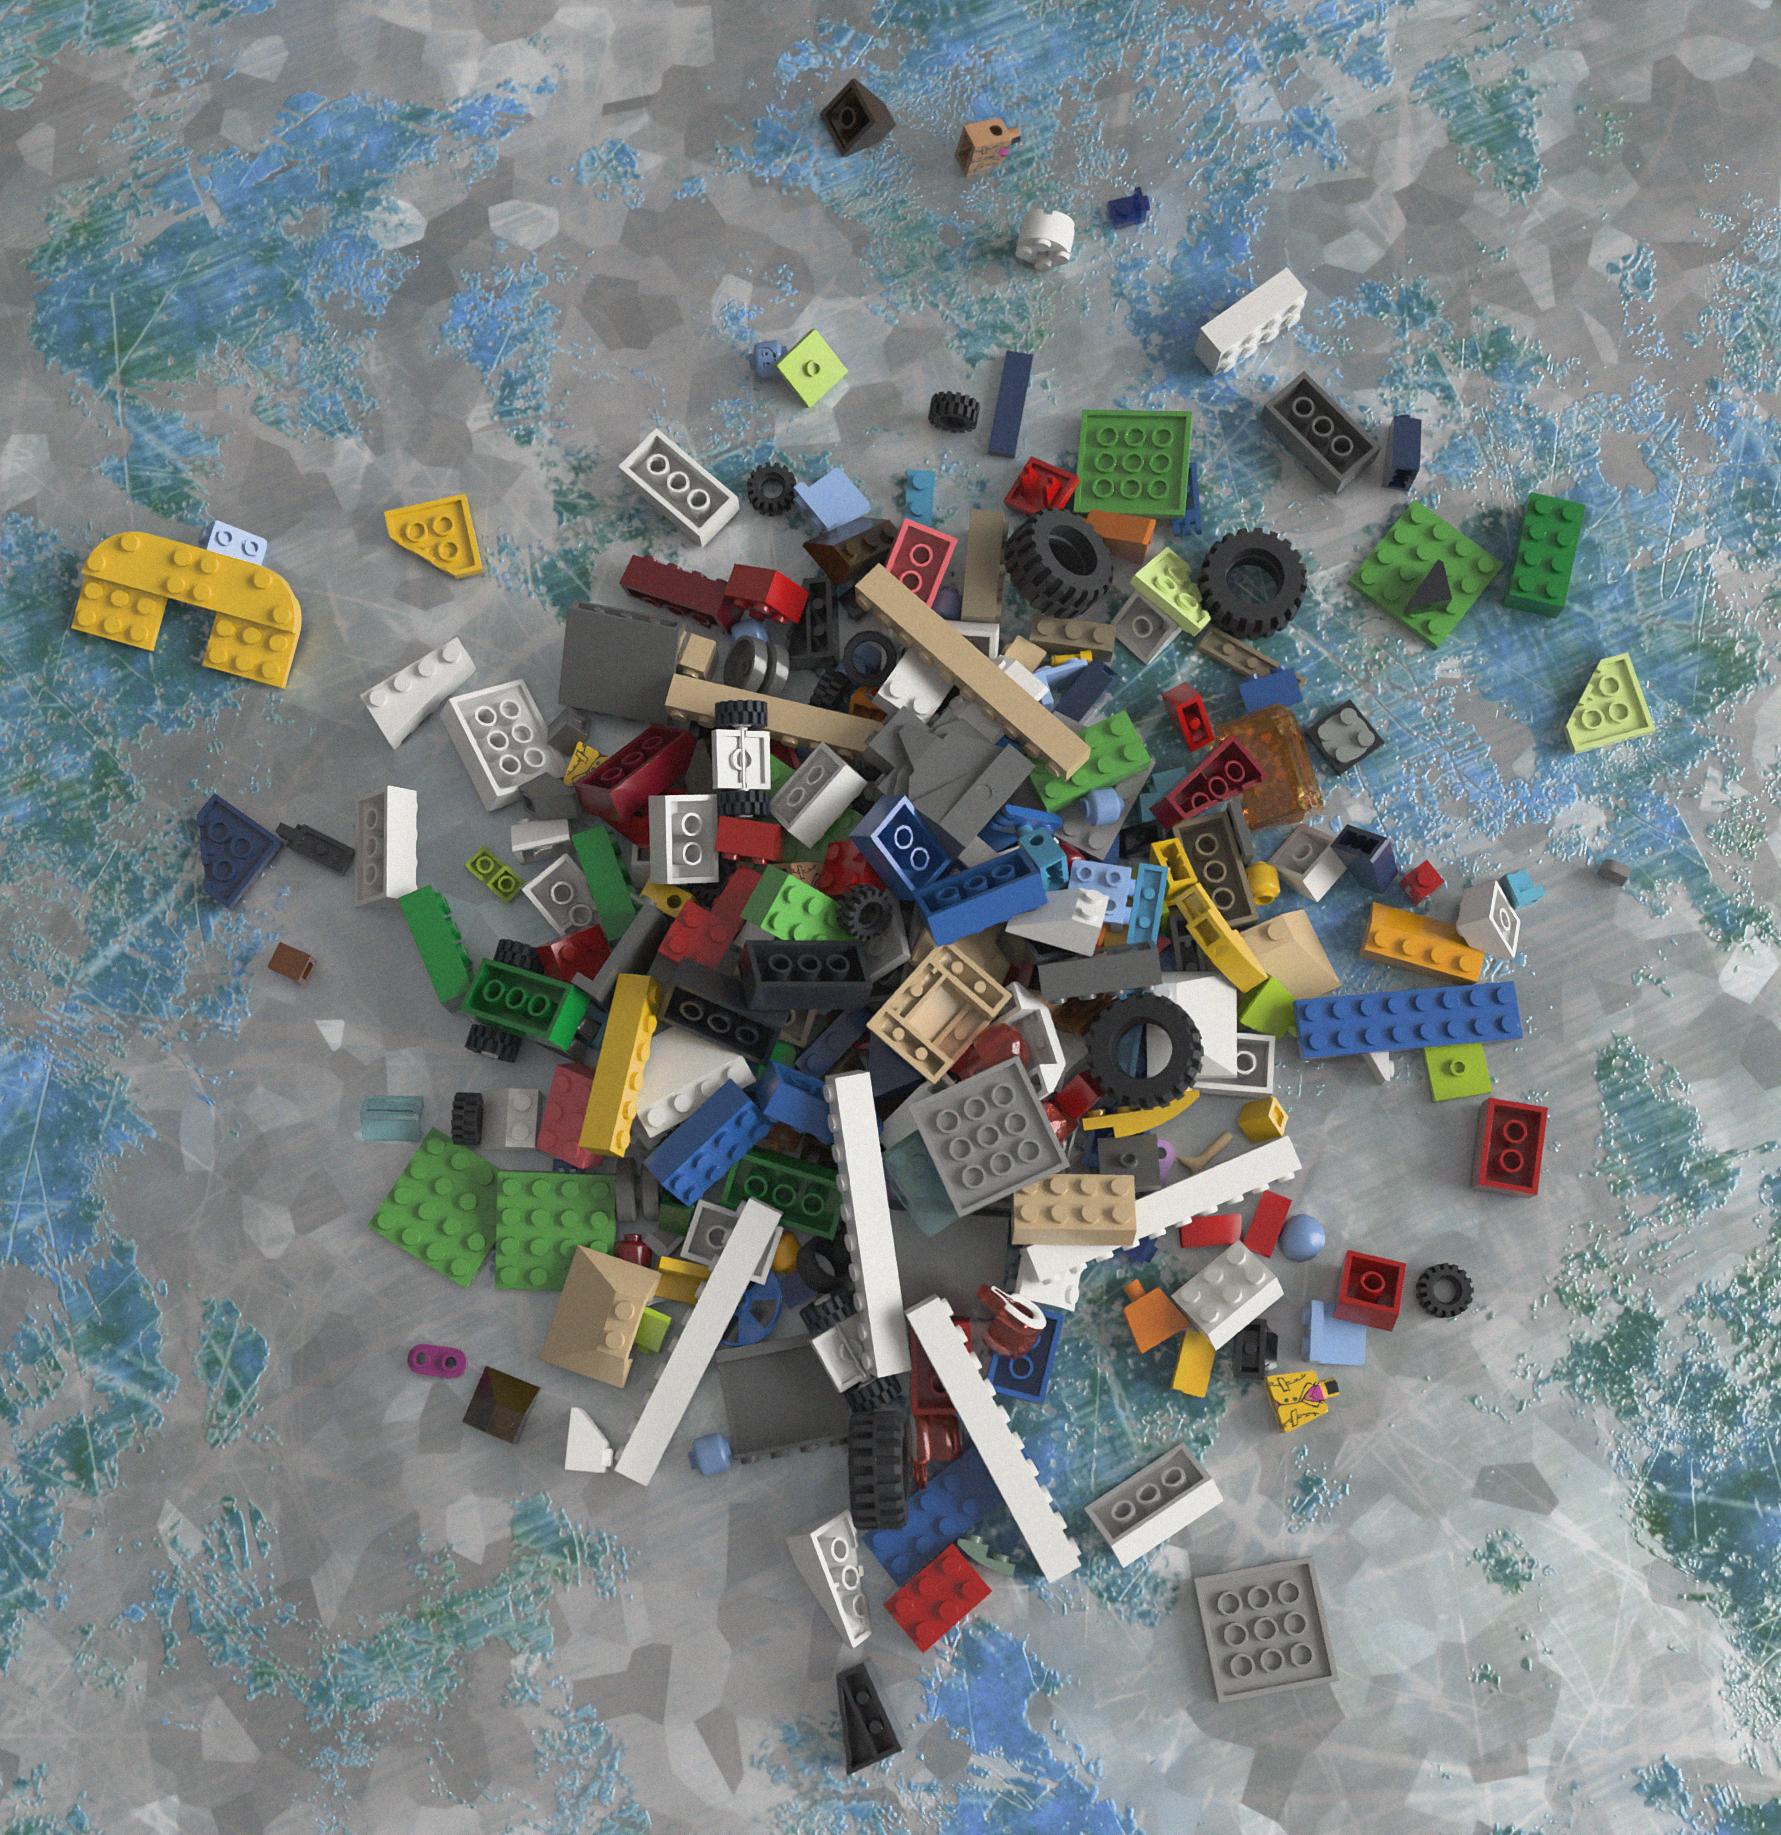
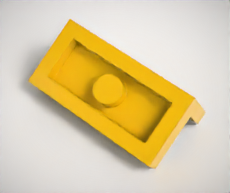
(680, 1279)
(1193, 1365)

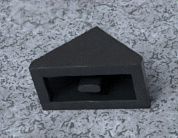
(1432, 594)
(1137, 839)

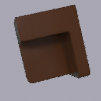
(292, 963)

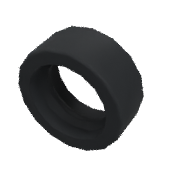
(852, 671)
(811, 1271)

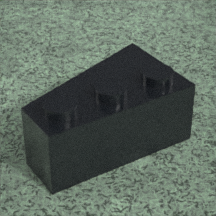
(815, 638)
(867, 1717)

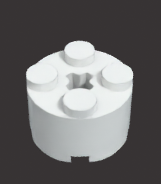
(1045, 239)

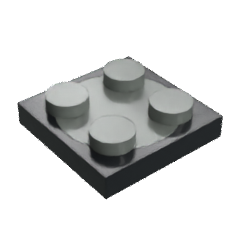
(1344, 738)

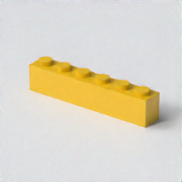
(621, 1065)

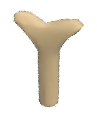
(1198, 1163)

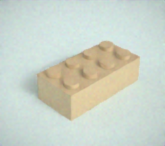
(1075, 1211)

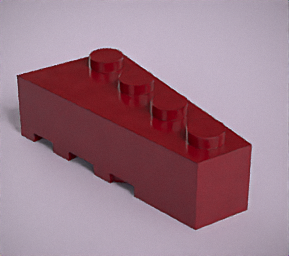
(680, 592)
(1212, 781)

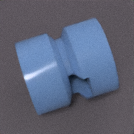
(866, 660)

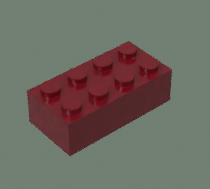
(636, 772)

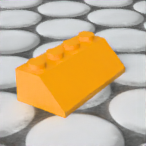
(1419, 945)

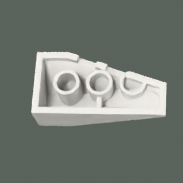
(563, 897)
(829, 1564)

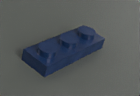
(832, 1042)

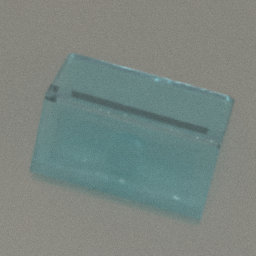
(391, 1118)

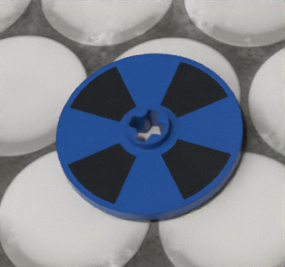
(757, 1315)

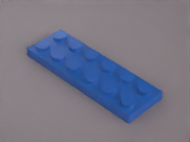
(937, 1516)

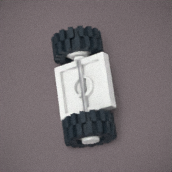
(741, 759)
(492, 1041)
(842, 1349)

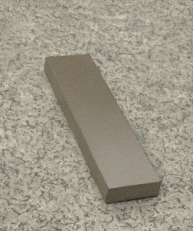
(1238, 655)

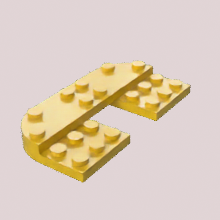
(138, 572)

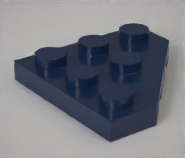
(232, 850)

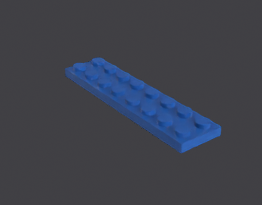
(1407, 1020)

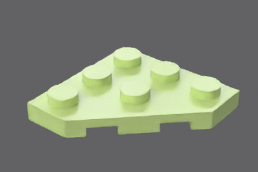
(1168, 586)
(1609, 708)

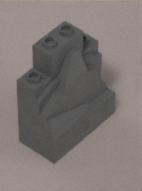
(945, 772)

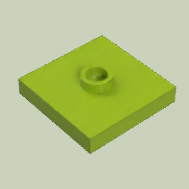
(810, 368)
(1456, 1072)

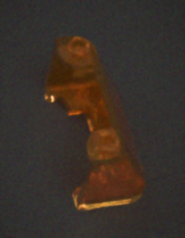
(1280, 749)

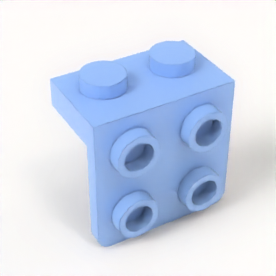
(830, 501)
(232, 542)
(1059, 678)
(1110, 881)
(1331, 1339)

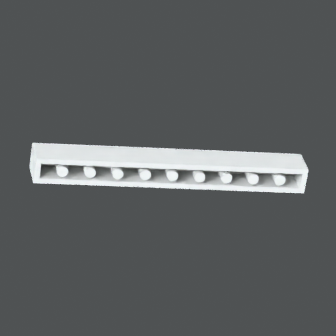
(1176, 1205)
(867, 1223)
(698, 1340)
(992, 1437)

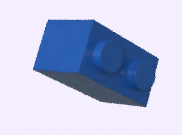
(1271, 689)

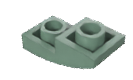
(977, 1550)

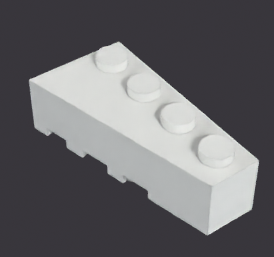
(417, 690)

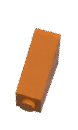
(1123, 534)

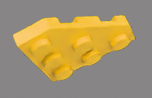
(439, 534)

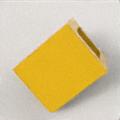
(1263, 1119)

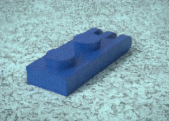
(1192, 512)
(1014, 817)

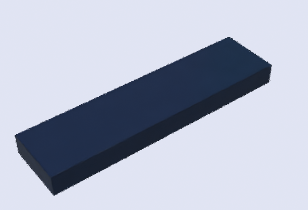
(1010, 404)

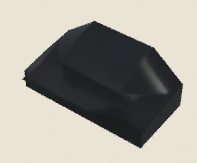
(1254, 1351)

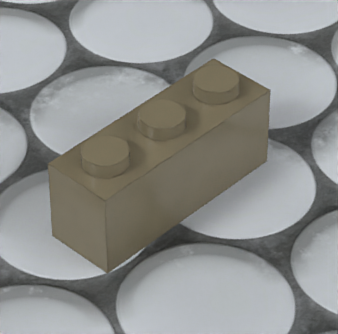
(1073, 635)

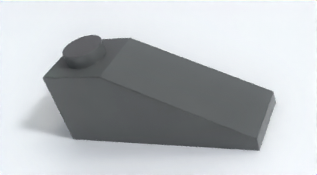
(1184, 949)

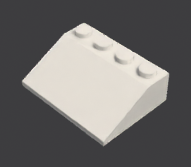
(501, 741)
(682, 1077)

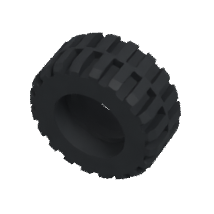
(1261, 551)
(1058, 563)
(1120, 1019)
(878, 1470)

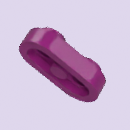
(437, 1361)

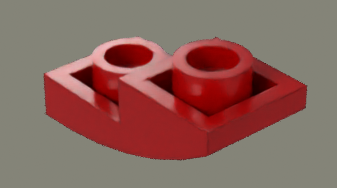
(1267, 1223)
(1211, 1231)

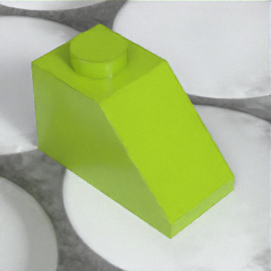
(653, 1331)

